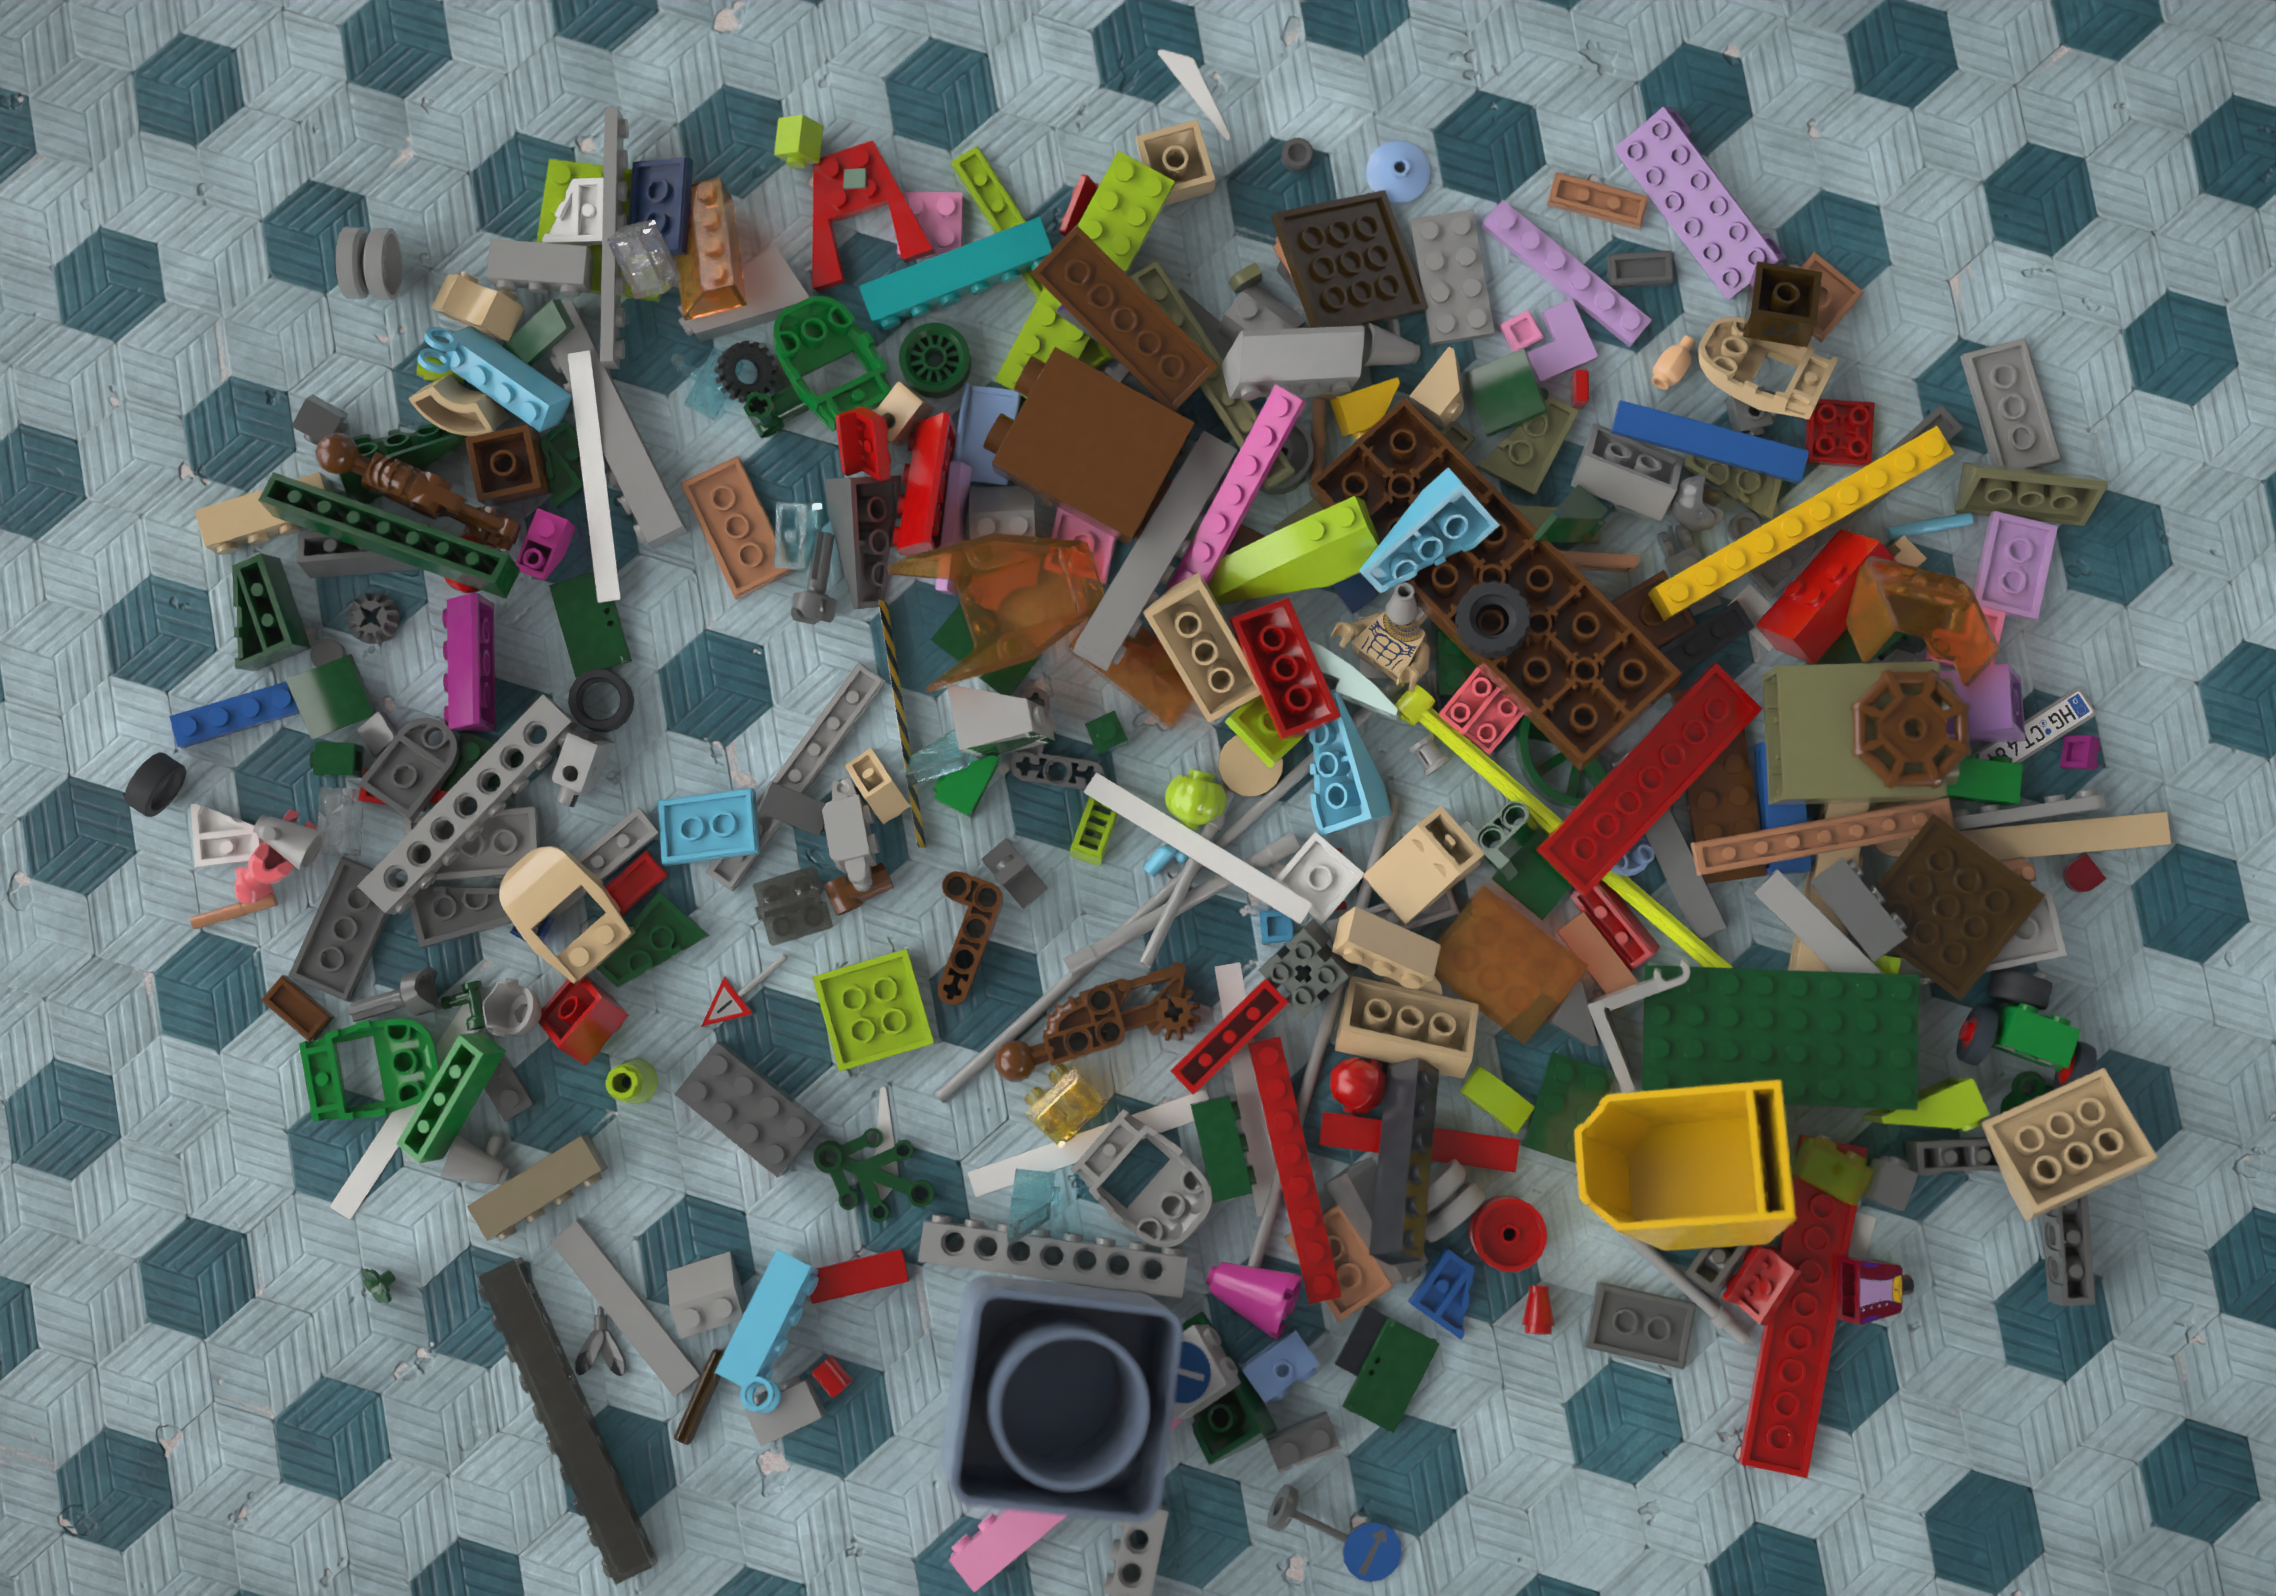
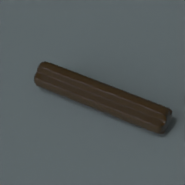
(699, 1399)

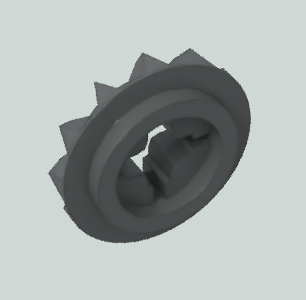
(387, 616)

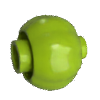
(1195, 799)

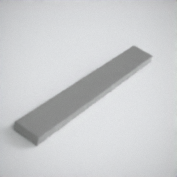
(807, 761)

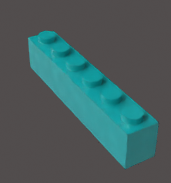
(956, 274)

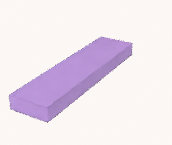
(954, 513)

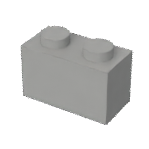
(797, 1408)

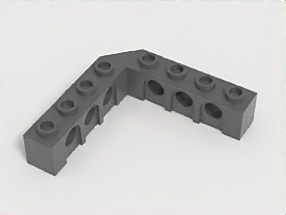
(2064, 1229)

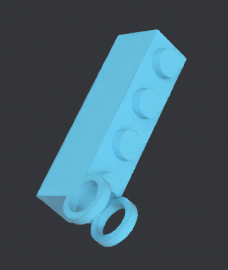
(498, 375)
(765, 1327)

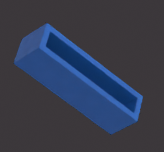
(1779, 816)

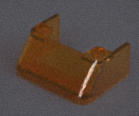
(1922, 604)

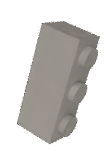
(540, 267)

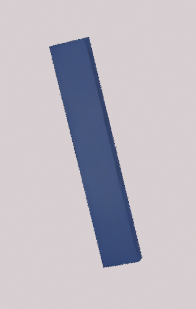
(1709, 442)

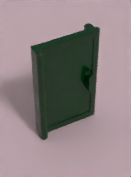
(590, 634)
(957, 641)
(1394, 1377)

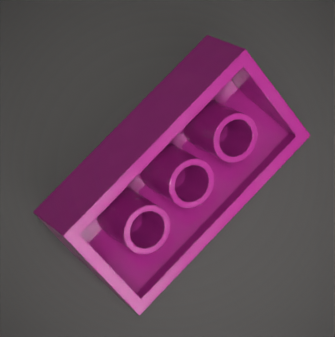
(470, 664)

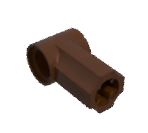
(846, 898)

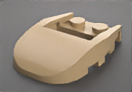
(1734, 362)
(539, 886)

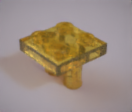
(1065, 1106)

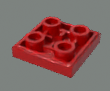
(1840, 433)

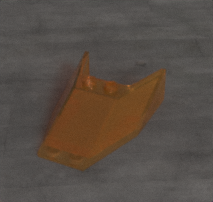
(1014, 596)

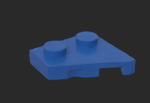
(1445, 1292)

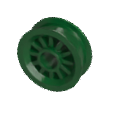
(915, 340)

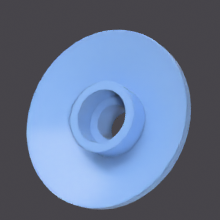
(1399, 186)

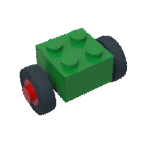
(2029, 1037)

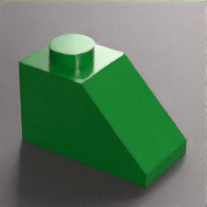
(965, 788)

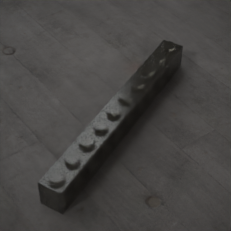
(568, 1421)

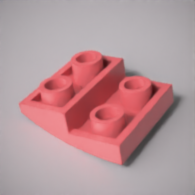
(1481, 712)

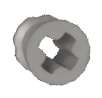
(1429, 754)

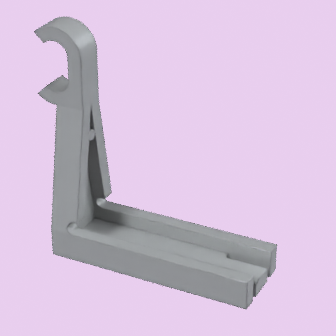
(1606, 1028)

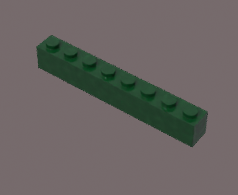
(389, 535)

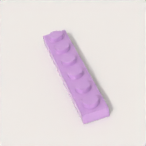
(1566, 273)

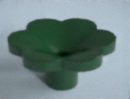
(378, 1284)

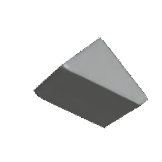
(377, 733)

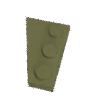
(1531, 448)
(1748, 488)

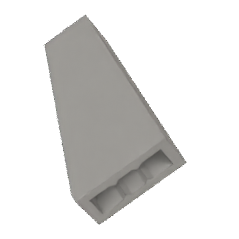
(768, 290)

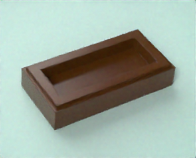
(297, 1008)

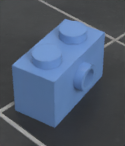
(1280, 1366)

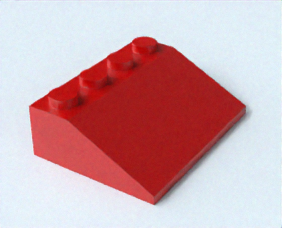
(926, 485)

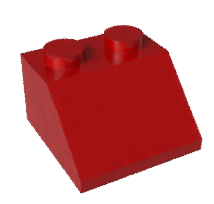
(581, 1019)

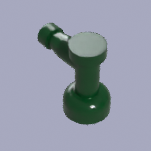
(471, 996)

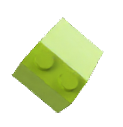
(1947, 1104)

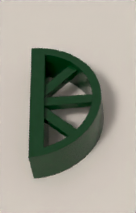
(1593, 772)

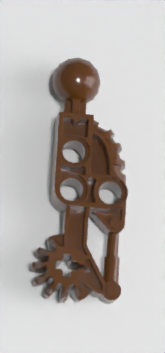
(416, 490)
(1018, 1060)

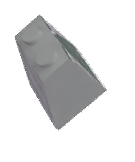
(998, 722)

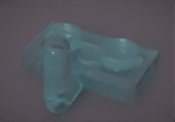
(706, 393)

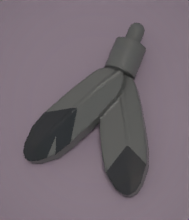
(600, 1340)

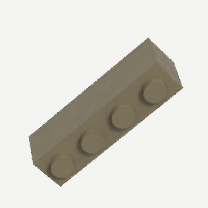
(538, 1187)

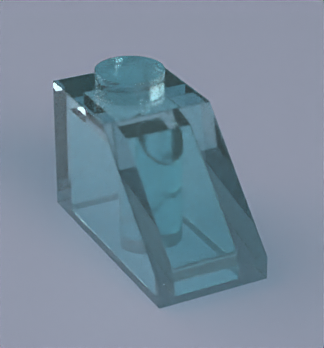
(796, 533)
(1031, 1202)

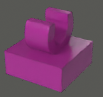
(2080, 753)

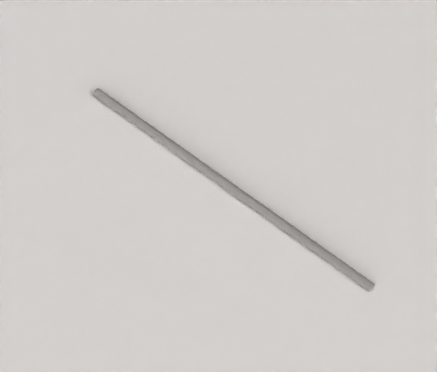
(1319, 1045)

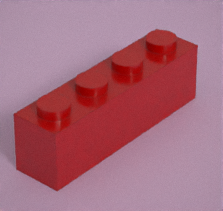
(1229, 1036)

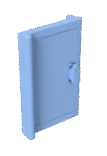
(977, 415)

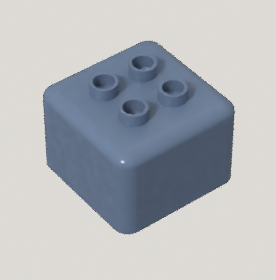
(1061, 1399)

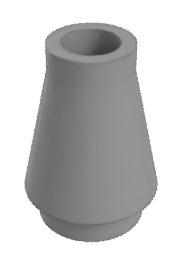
(1402, 605)

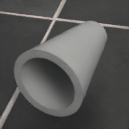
(1387, 346)
(292, 841)
(474, 1164)

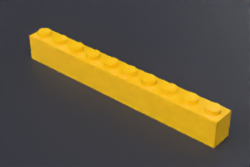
(1800, 523)

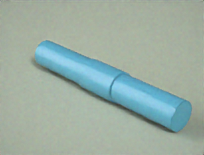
(1929, 526)

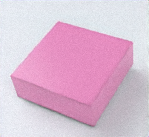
(1521, 331)

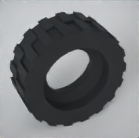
(1495, 594)

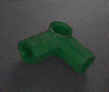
(771, 413)

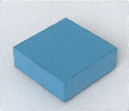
(1275, 927)

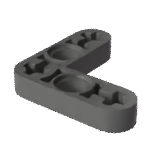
(1036, 753)

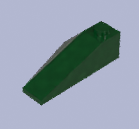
(414, 448)
(1234, 1419)

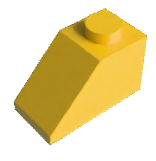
(1363, 408)

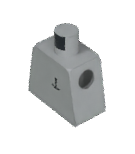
(581, 753)

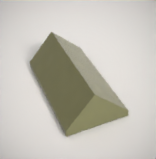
(2028, 493)

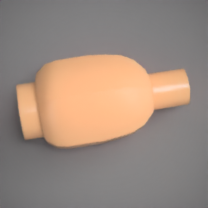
(1672, 364)

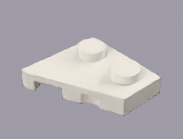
(579, 215)
(221, 838)

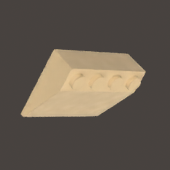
(2067, 1144)

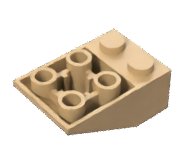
(1424, 865)

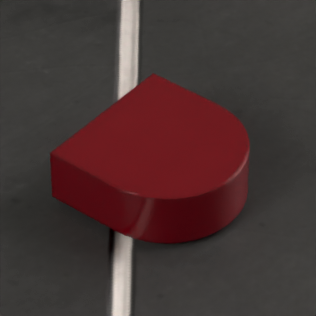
(2082, 874)

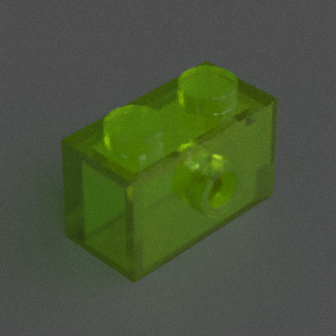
(1831, 1170)

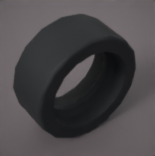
(576, 696)
(155, 784)

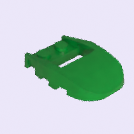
(817, 335)
(405, 1062)

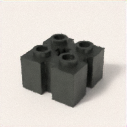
(1306, 987)

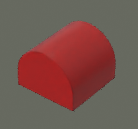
(832, 1376)

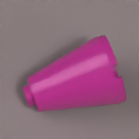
(1256, 1294)

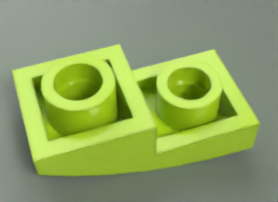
(1496, 1099)

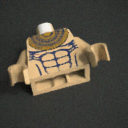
(1391, 648)

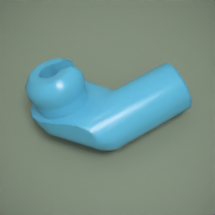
(1162, 857)

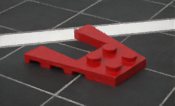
(835, 203)

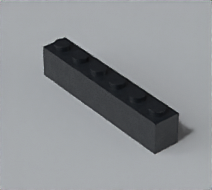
(1404, 1163)

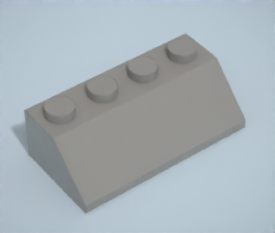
(1297, 359)

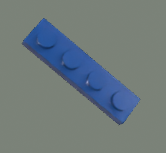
(233, 715)

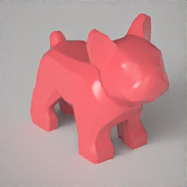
(263, 869)

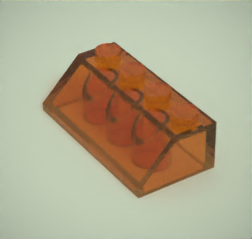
(713, 265)
(1147, 678)

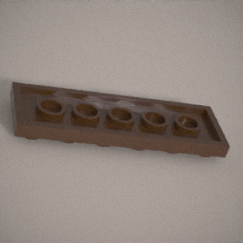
(1124, 319)
(1724, 802)

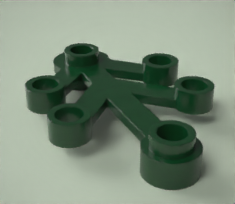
(869, 1172)

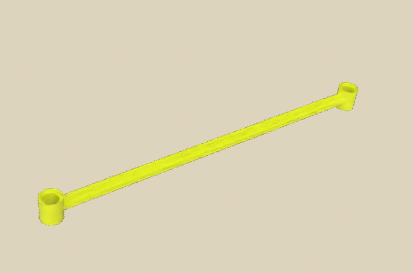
(1417, 707)

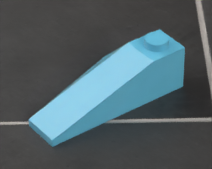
(1432, 528)
(1345, 778)

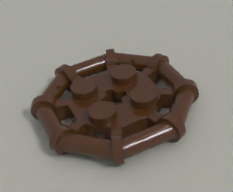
(1891, 729)

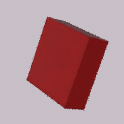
(1579, 389)

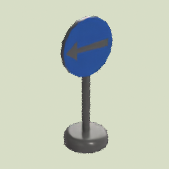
(1368, 1551)

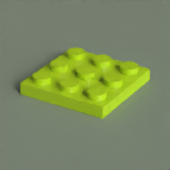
(873, 1010)

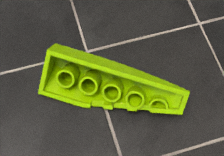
(1300, 556)

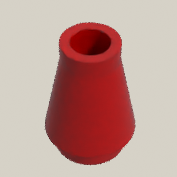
(1538, 1312)

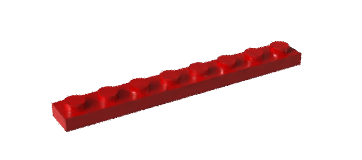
(1294, 1170)

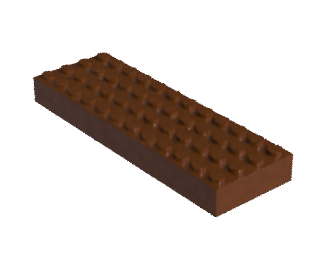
(1582, 664)

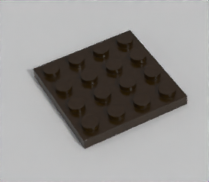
(1349, 261)
(1955, 905)

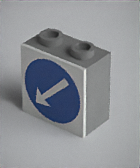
(1202, 1372)

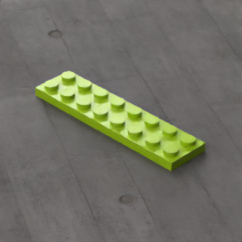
(1119, 224)

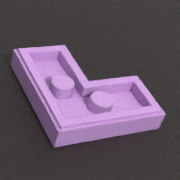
(1569, 347)

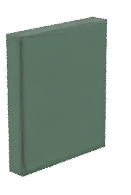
(855, 178)

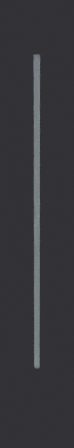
(1153, 903)

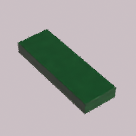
(540, 333)

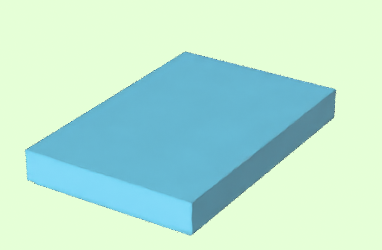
(708, 827)

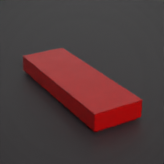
(860, 1275)

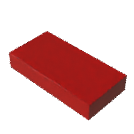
(636, 882)

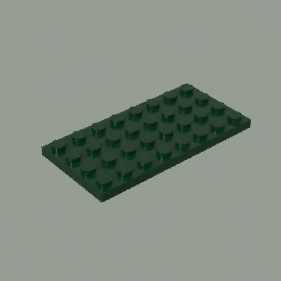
(1819, 1032)

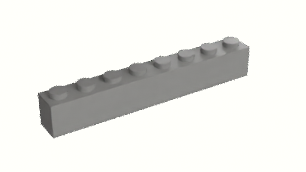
(622, 444)
(1154, 552)

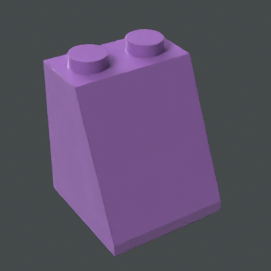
(1994, 702)

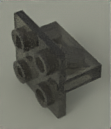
(792, 905)

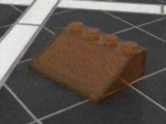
(1505, 964)

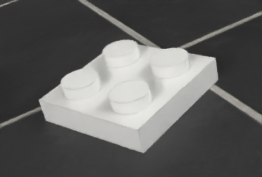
(1320, 876)

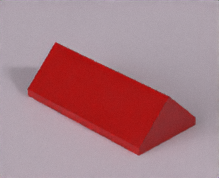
(1285, 669)

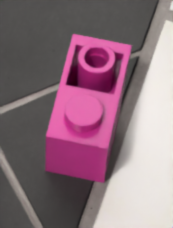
(544, 544)

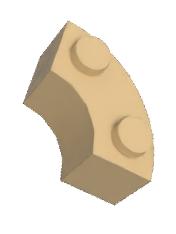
(477, 306)
(458, 408)

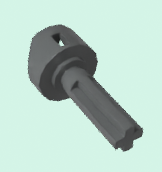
(814, 604)
(415, 993)

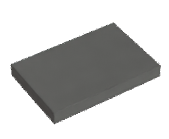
(1640, 1325)

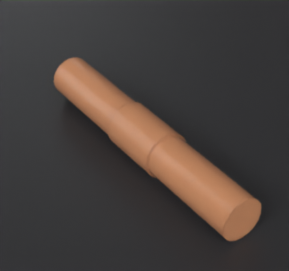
(1318, 436)
(232, 911)

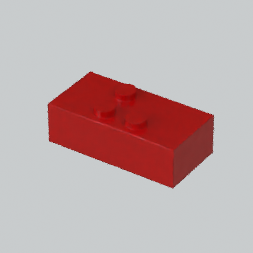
(1817, 603)

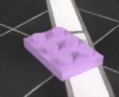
(2015, 565)

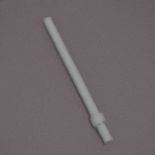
(1180, 892)
(1718, 1315)

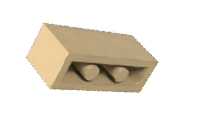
(1386, 948)

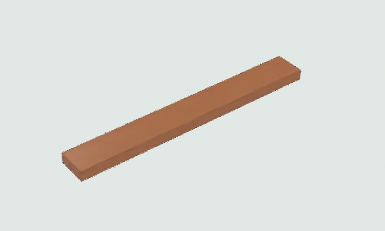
(1817, 836)

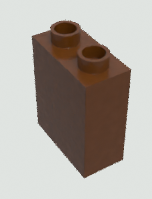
(1088, 444)

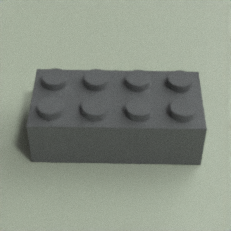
(749, 1109)

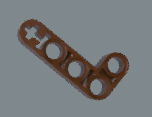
(964, 941)

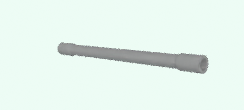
(1093, 953)

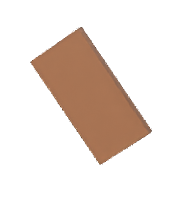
(735, 526)

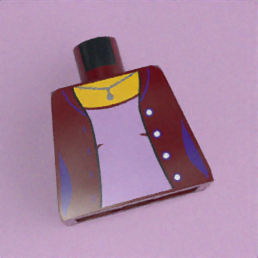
(1870, 1289)

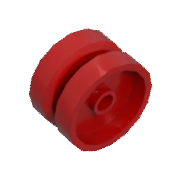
(1525, 1223)

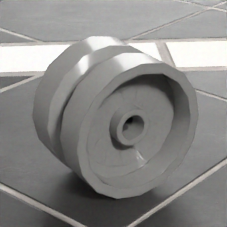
(369, 263)
(1447, 1205)

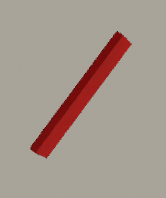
(1465, 1147)

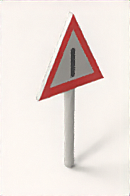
(729, 1004)

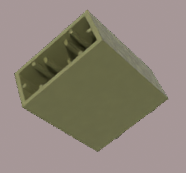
(1813, 735)

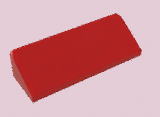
(1617, 924)

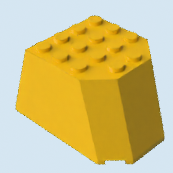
(1689, 1165)

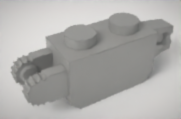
(849, 834)

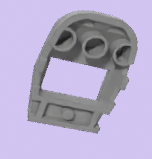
(1170, 1203)

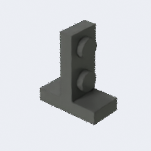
(1014, 873)

